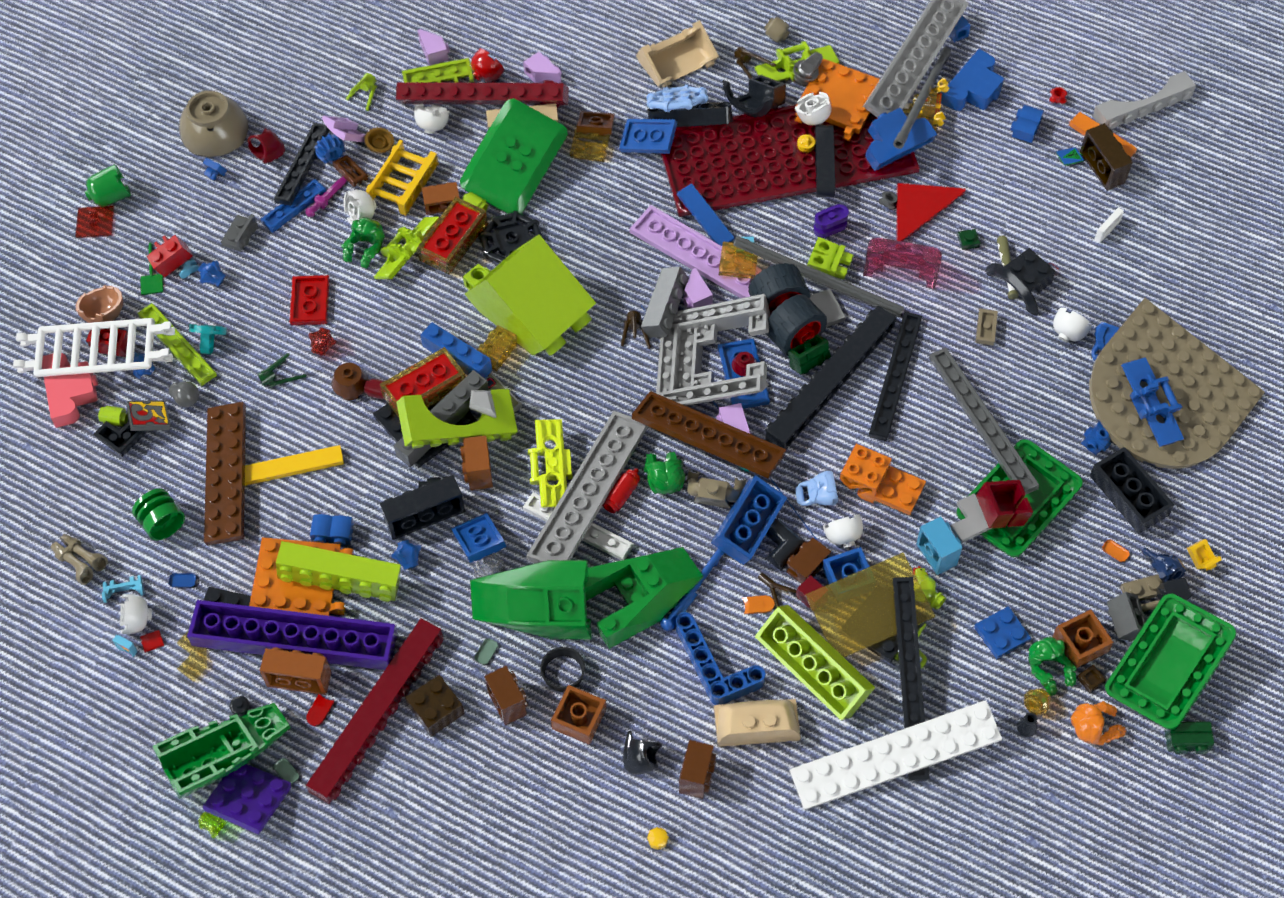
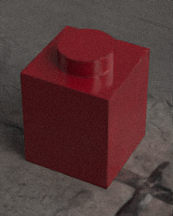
(806, 587)

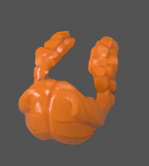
(1090, 722)

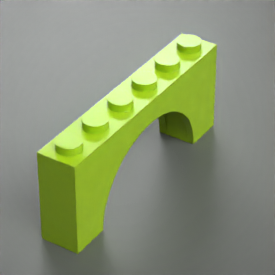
(423, 428)

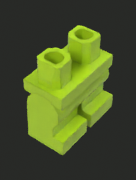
(828, 256)

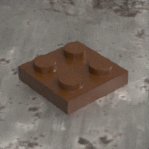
(595, 122)

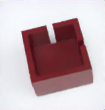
(1000, 503)

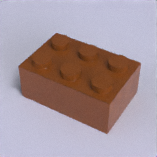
(295, 671)

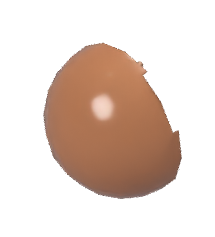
(100, 304)

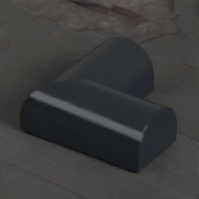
(118, 440)
(787, 542)

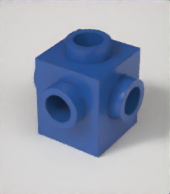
(1096, 439)

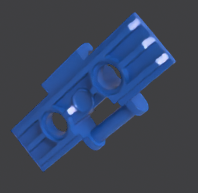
(1148, 403)

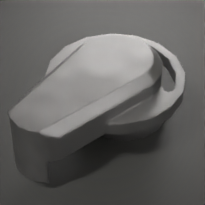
(807, 69)

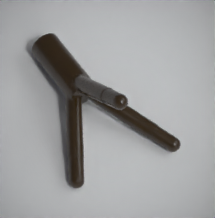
(772, 585)

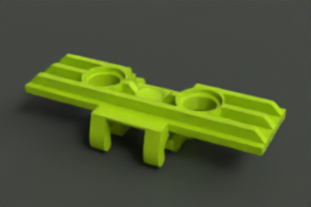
(786, 63)
(397, 254)

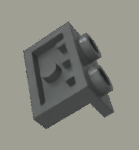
(239, 232)

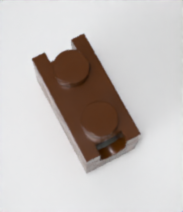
(808, 560)

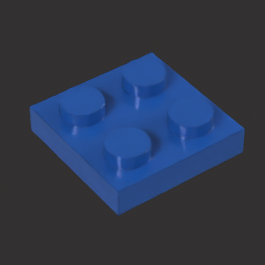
(1002, 632)

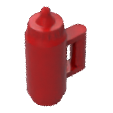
(621, 490)

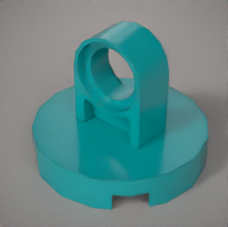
(207, 336)

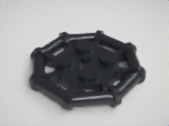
(503, 232)

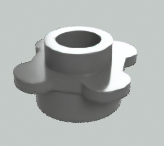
(888, 199)

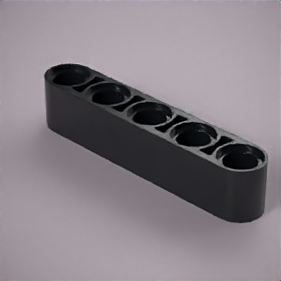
(699, 115)
(824, 161)

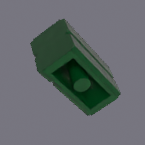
(809, 354)
(1190, 737)

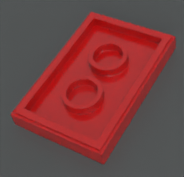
(309, 300)

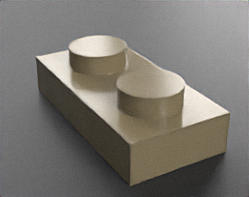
(986, 327)

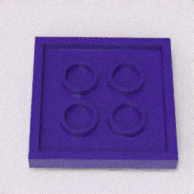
(247, 797)

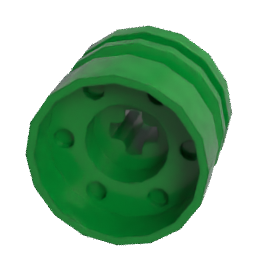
(158, 514)

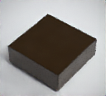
(1091, 678)

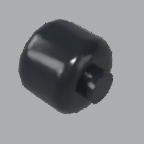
(239, 705)

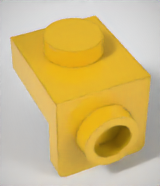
(1203, 555)

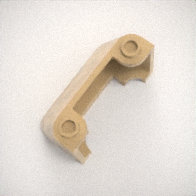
(678, 55)

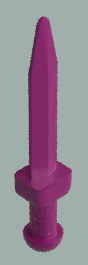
(322, 201)

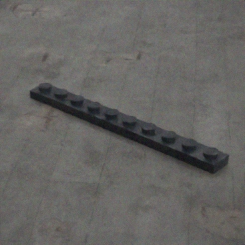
(909, 660)

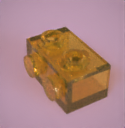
(498, 346)

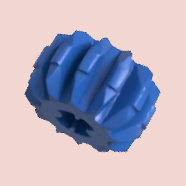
(330, 148)

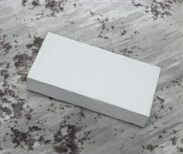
(1104, 230)

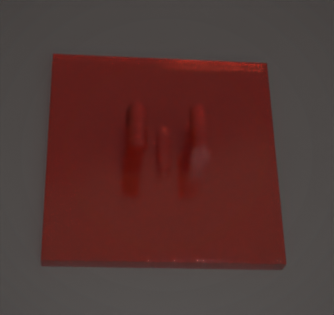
(94, 221)

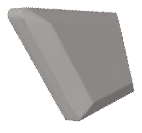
(482, 402)

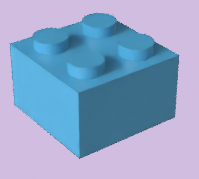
(939, 545)

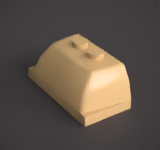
(756, 722)

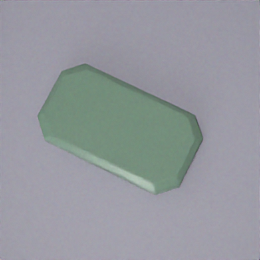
(486, 651)
(286, 770)

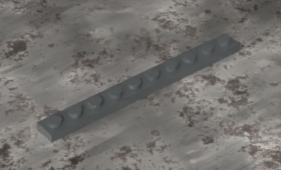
(983, 420)

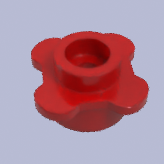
(1058, 95)

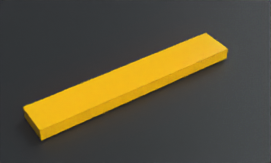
(293, 465)

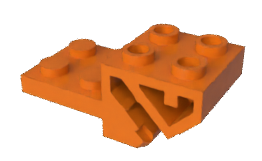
(881, 481)

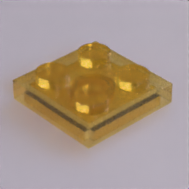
(737, 262)

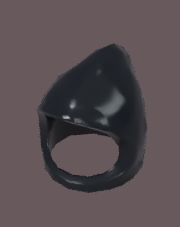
(640, 755)

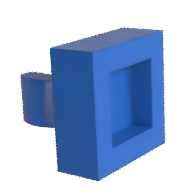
(213, 169)

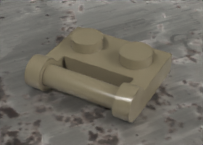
(1145, 589)

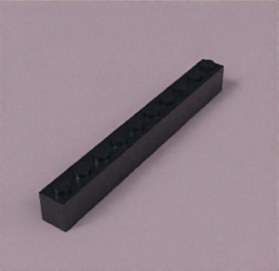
(830, 378)

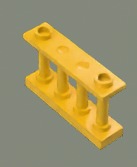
(412, 189)

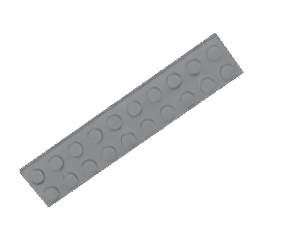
(915, 56)
(588, 489)

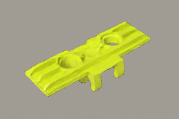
(556, 459)

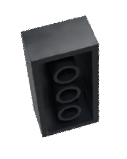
(1131, 490)
(422, 507)

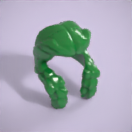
(364, 230)
(664, 476)
(1050, 650)

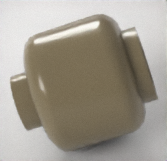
(777, 29)

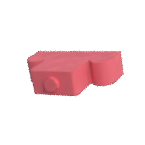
(68, 392)

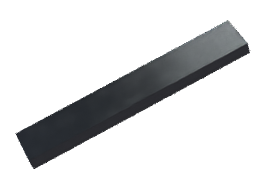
(300, 165)

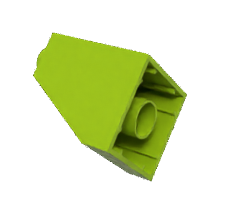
(533, 297)

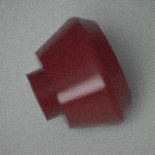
(740, 362)

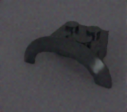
(761, 96)
(1025, 274)

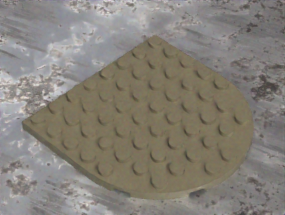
(1207, 387)

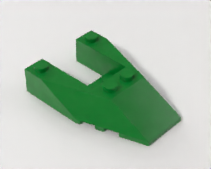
(648, 586)

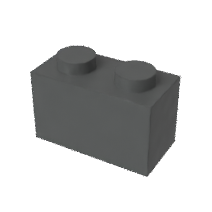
(1126, 615)

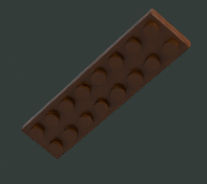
(709, 434)
(225, 473)

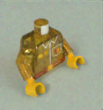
(932, 105)

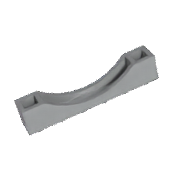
(1115, 113)

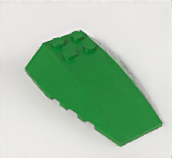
(212, 752)

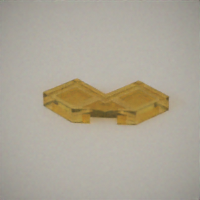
(196, 662)

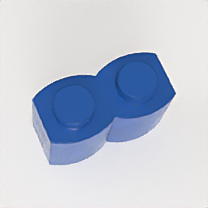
(1027, 123)
(332, 529)

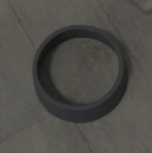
(558, 652)

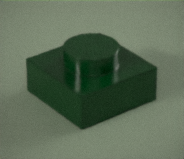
(968, 239)

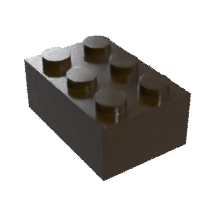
(1106, 156)

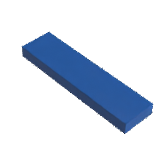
(284, 213)
(705, 215)

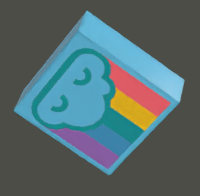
(125, 645)

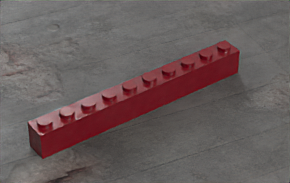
(481, 93)
(374, 711)

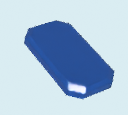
(182, 580)

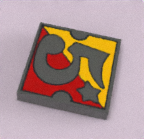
(148, 415)

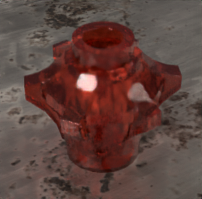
(321, 341)

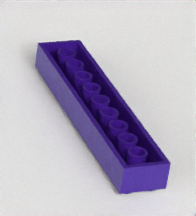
(256, 628)

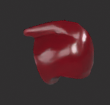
(270, 146)

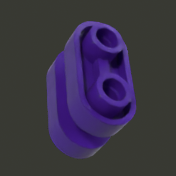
(830, 221)

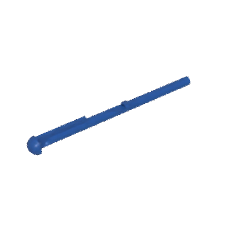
(669, 623)

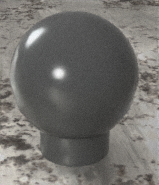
(184, 393)

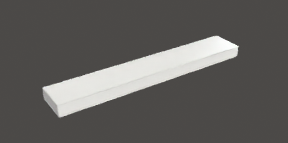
(595, 536)

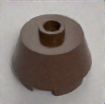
(349, 381)

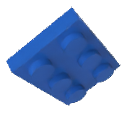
(648, 136)
(478, 537)

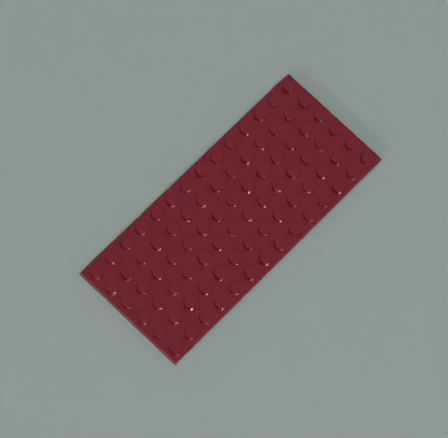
(761, 161)

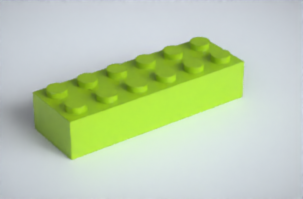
(338, 571)
(814, 662)

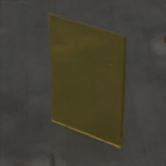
(861, 606)

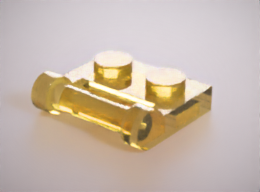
(589, 150)

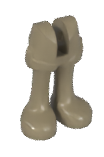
(83, 572)

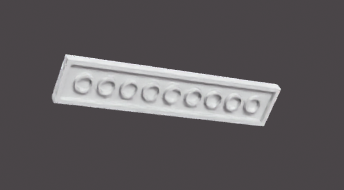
(895, 755)

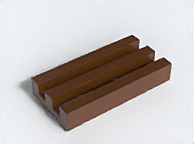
(347, 172)

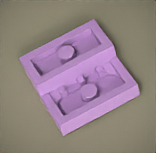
(344, 128)

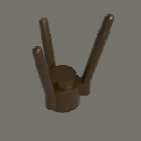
(744, 56)
(634, 322)

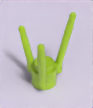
(366, 83)

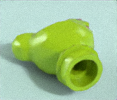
(929, 588)

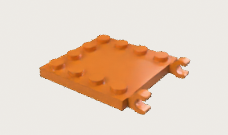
(847, 93)
(291, 596)

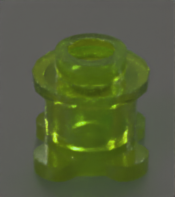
(211, 823)

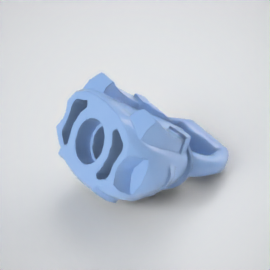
(820, 490)

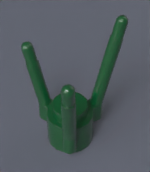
(267, 376)

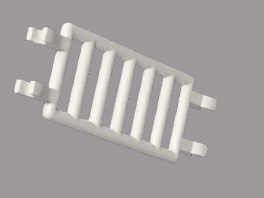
(39, 339)

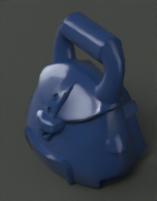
(1167, 566)

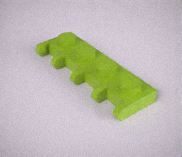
(440, 72)

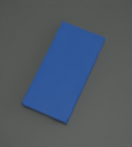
(727, 353)

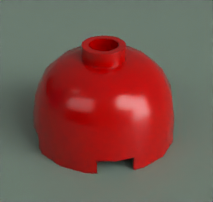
(485, 67)

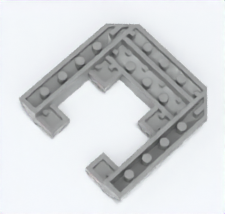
(681, 351)

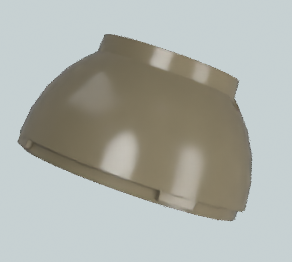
(210, 111)

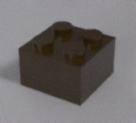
(435, 705)

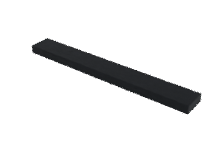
(895, 376)

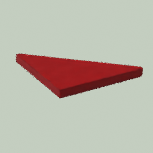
(921, 204)

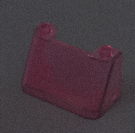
(903, 255)

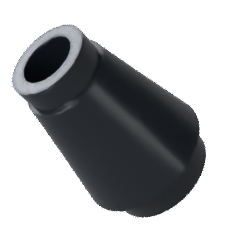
(1027, 725)

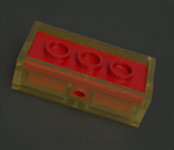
(452, 235)
(430, 377)

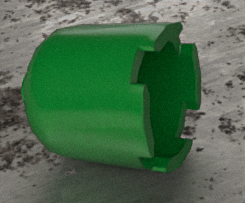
(106, 187)

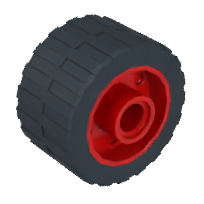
(778, 284)
(795, 322)

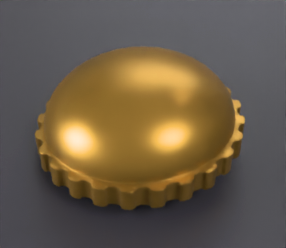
(379, 140)

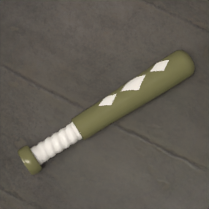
(1004, 251)

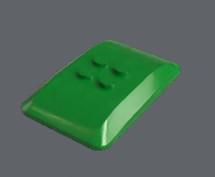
(513, 157)
(1056, 489)
(1170, 661)

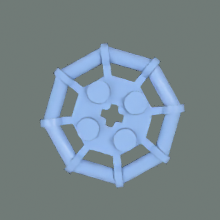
(677, 98)

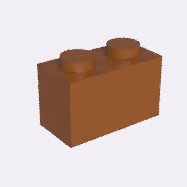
(439, 197)

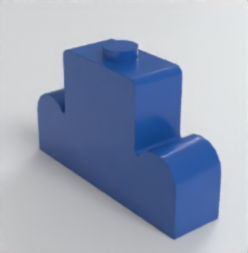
(974, 84)
(884, 131)

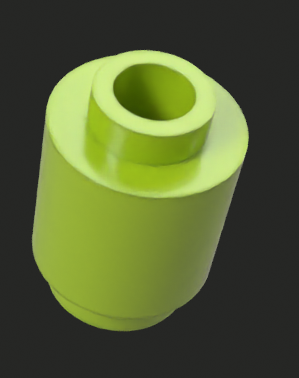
(475, 200)
(114, 415)

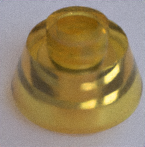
(1037, 701)

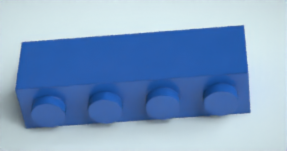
(467, 357)

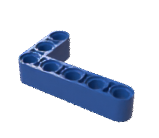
(709, 665)

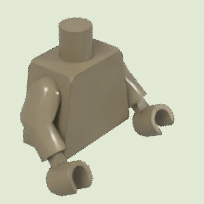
(712, 491)

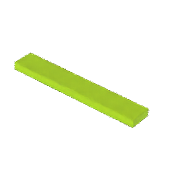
(180, 348)

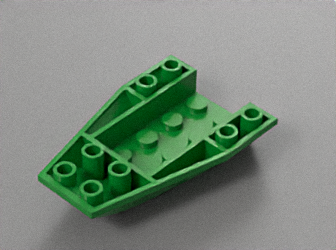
(536, 599)

